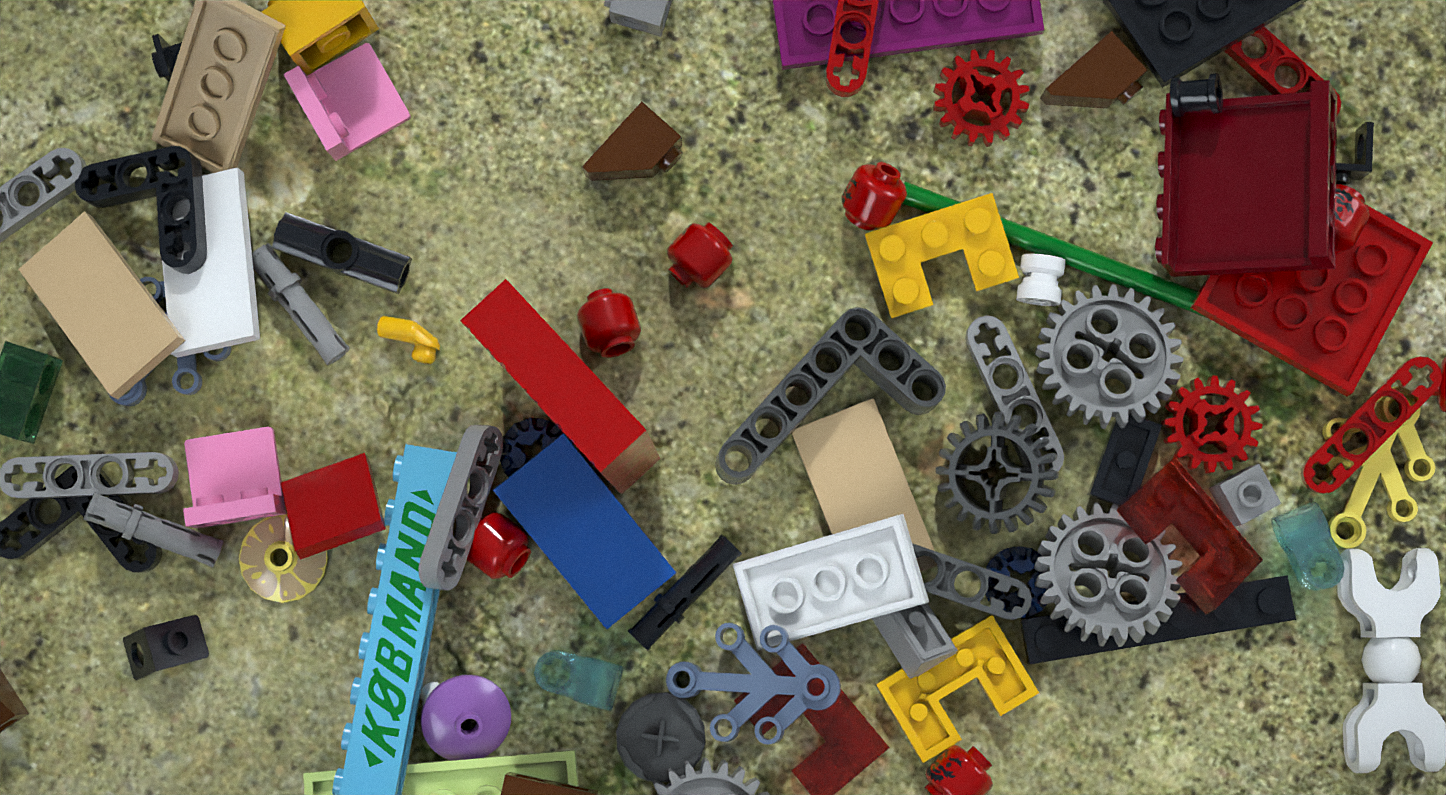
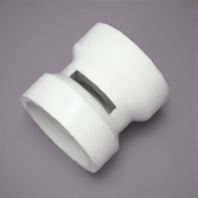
(1041, 282)

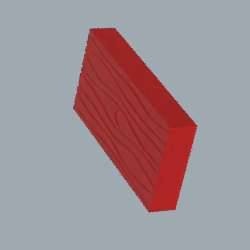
(562, 386)

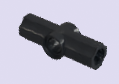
(316, 244)

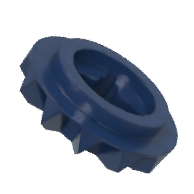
(525, 433)
(1021, 560)

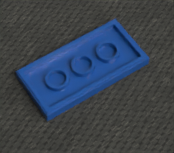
(584, 531)

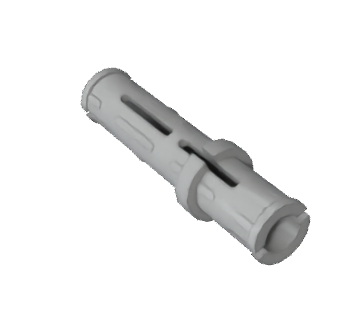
(304, 312)
(152, 529)

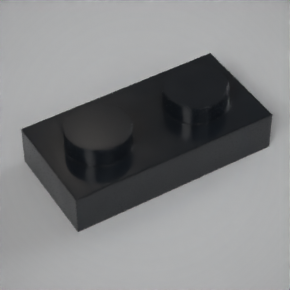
(1124, 460)

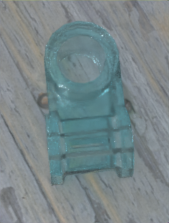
(1308, 540)
(588, 678)

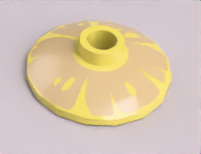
(276, 582)

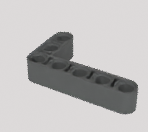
(818, 384)

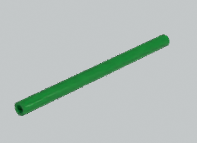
(1075, 256)

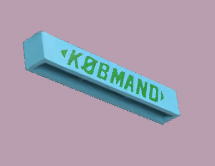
(398, 636)

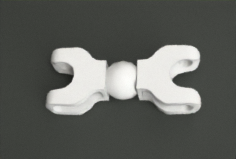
(1391, 661)

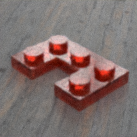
(1223, 552)
(849, 738)

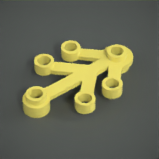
(1381, 464)

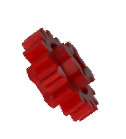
(970, 82)
(1197, 412)

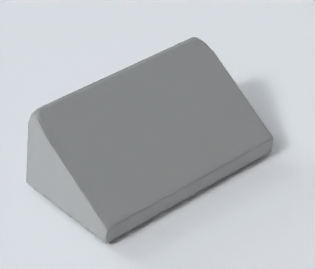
(916, 638)

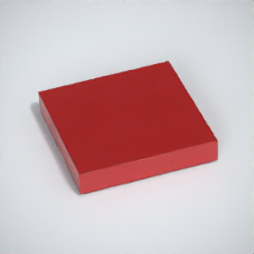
(332, 506)

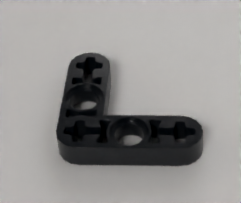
(168, 190)
(70, 510)

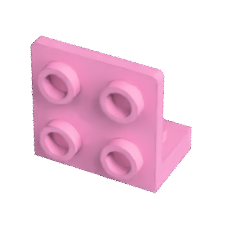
(349, 100)
(233, 478)

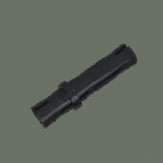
(684, 592)

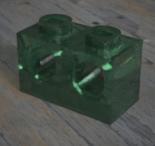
(25, 390)

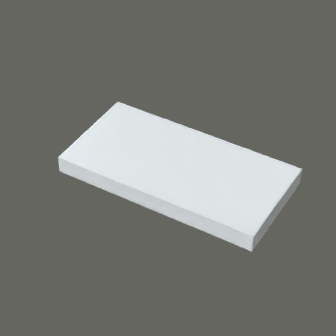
(218, 300)
(832, 581)

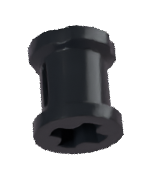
(1196, 95)

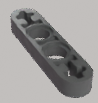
(948, 570)

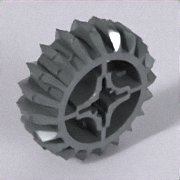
(996, 492)

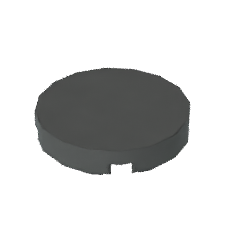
(660, 735)

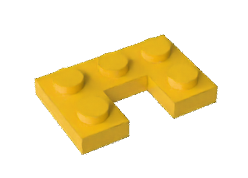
(965, 226)
(980, 655)

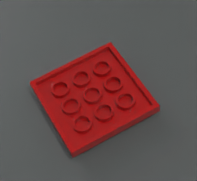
(1323, 317)

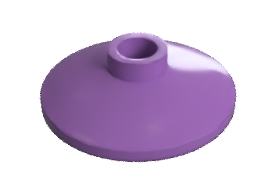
(464, 699)

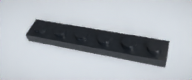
(1247, 606)

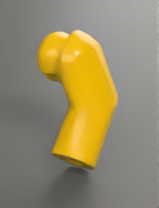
(410, 332)

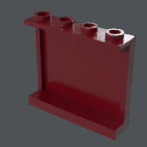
(1249, 185)

